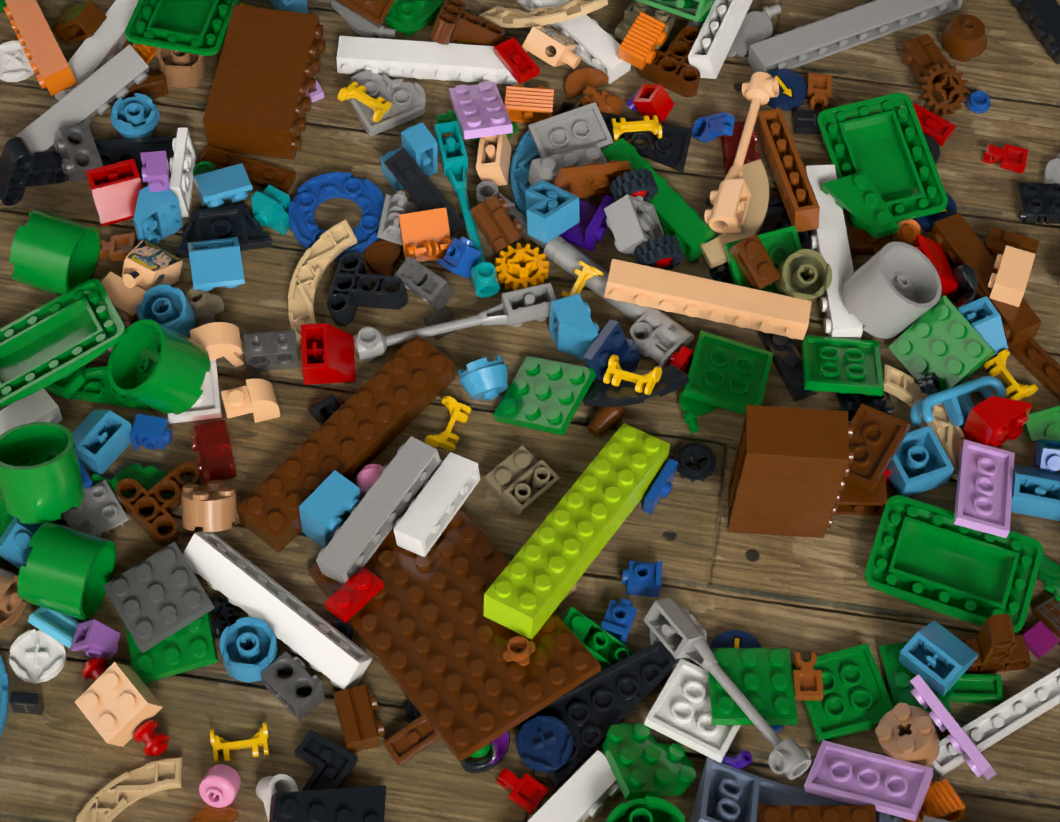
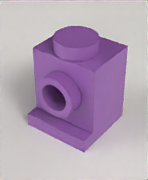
(155, 170)
(95, 639)

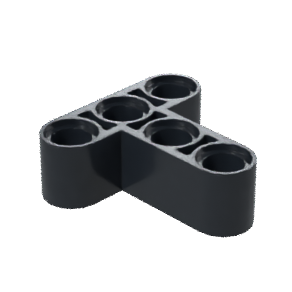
(26, 169)
(356, 289)

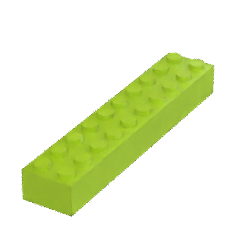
(575, 531)

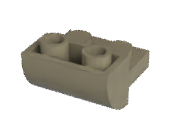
(631, 15)
(520, 480)

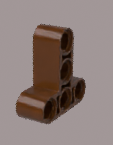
(464, 27)
(673, 67)
(152, 500)
(998, 647)

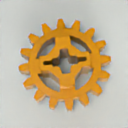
(521, 267)

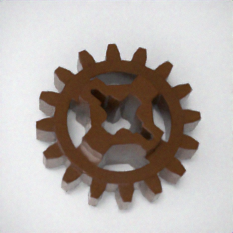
(947, 80)

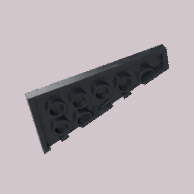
(606, 701)

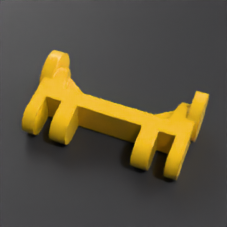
(377, 105)
(634, 126)
(584, 275)
(999, 364)
(641, 381)
(457, 412)
(221, 745)

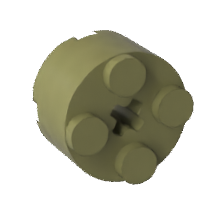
(813, 269)

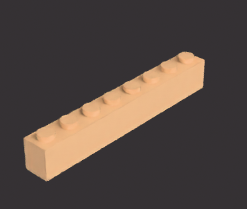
(708, 299)

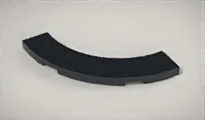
(607, 395)

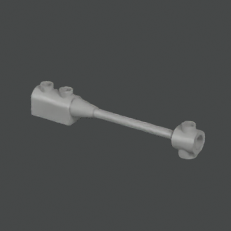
(514, 310)
(687, 640)

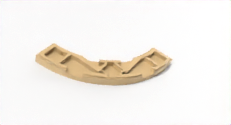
(541, 16)
(758, 185)
(309, 271)
(908, 391)
(131, 787)

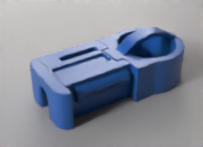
(716, 126)

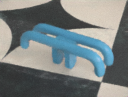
(955, 400)

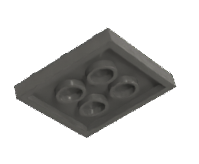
(158, 597)

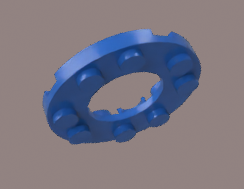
(331, 186)

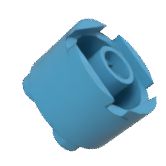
(168, 307)
(235, 645)

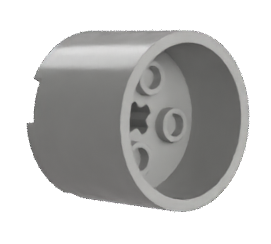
(892, 289)

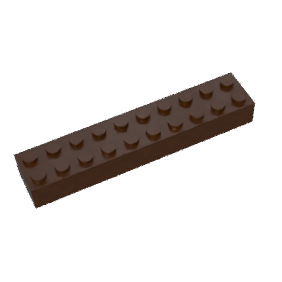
(348, 439)

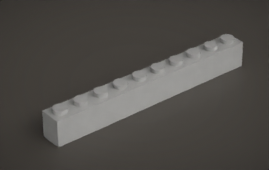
(843, 32)

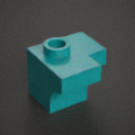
(271, 209)

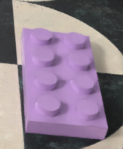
(480, 110)
(984, 488)
(957, 736)
(869, 780)

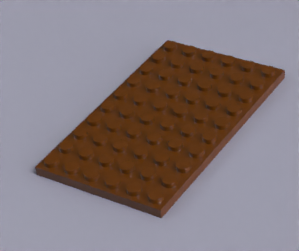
(444, 651)

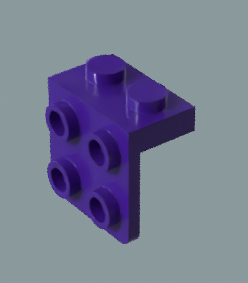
(591, 226)

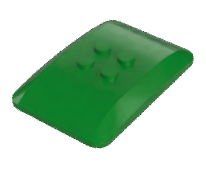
(181, 24)
(891, 147)
(57, 340)
(952, 567)

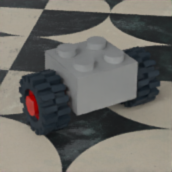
(637, 223)

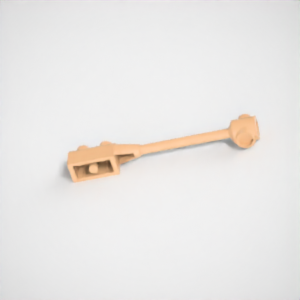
(733, 196)

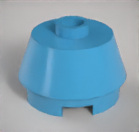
(135, 116)
(485, 378)

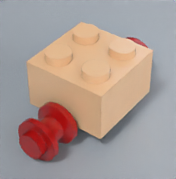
(121, 706)

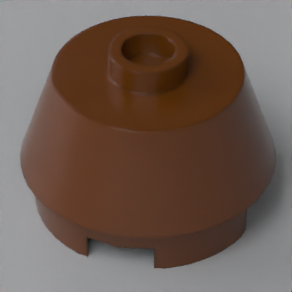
(964, 38)

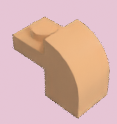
(220, 340)
(254, 398)

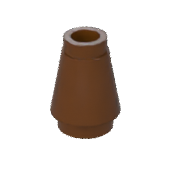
(605, 419)

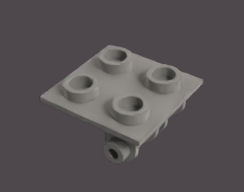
(389, 224)
(97, 512)

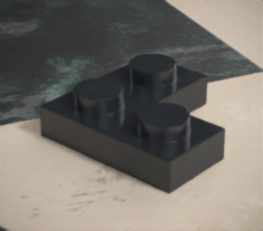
(331, 762)

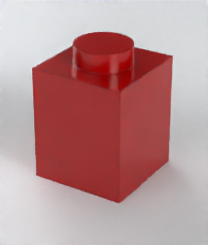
(653, 100)

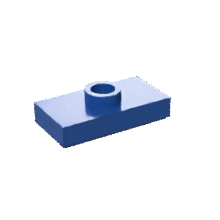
(661, 487)

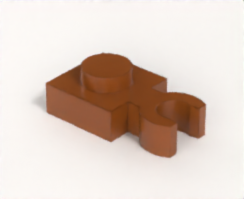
(819, 89)
(605, 101)
(118, 247)
(807, 681)

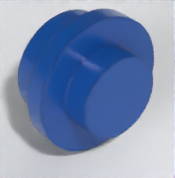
(978, 102)

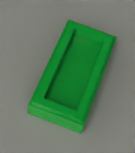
(977, 689)

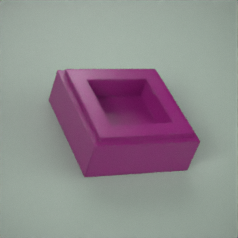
(1040, 640)

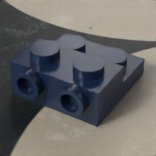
(610, 342)

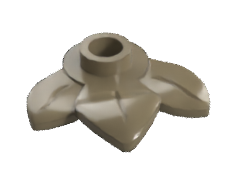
(205, 307)

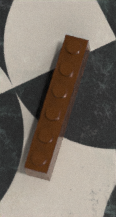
(964, 247)

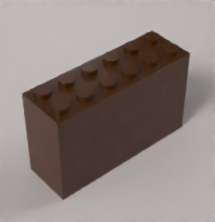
(264, 82)
(789, 471)

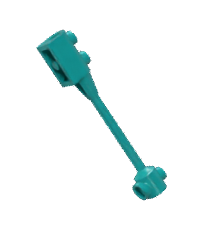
(455, 168)

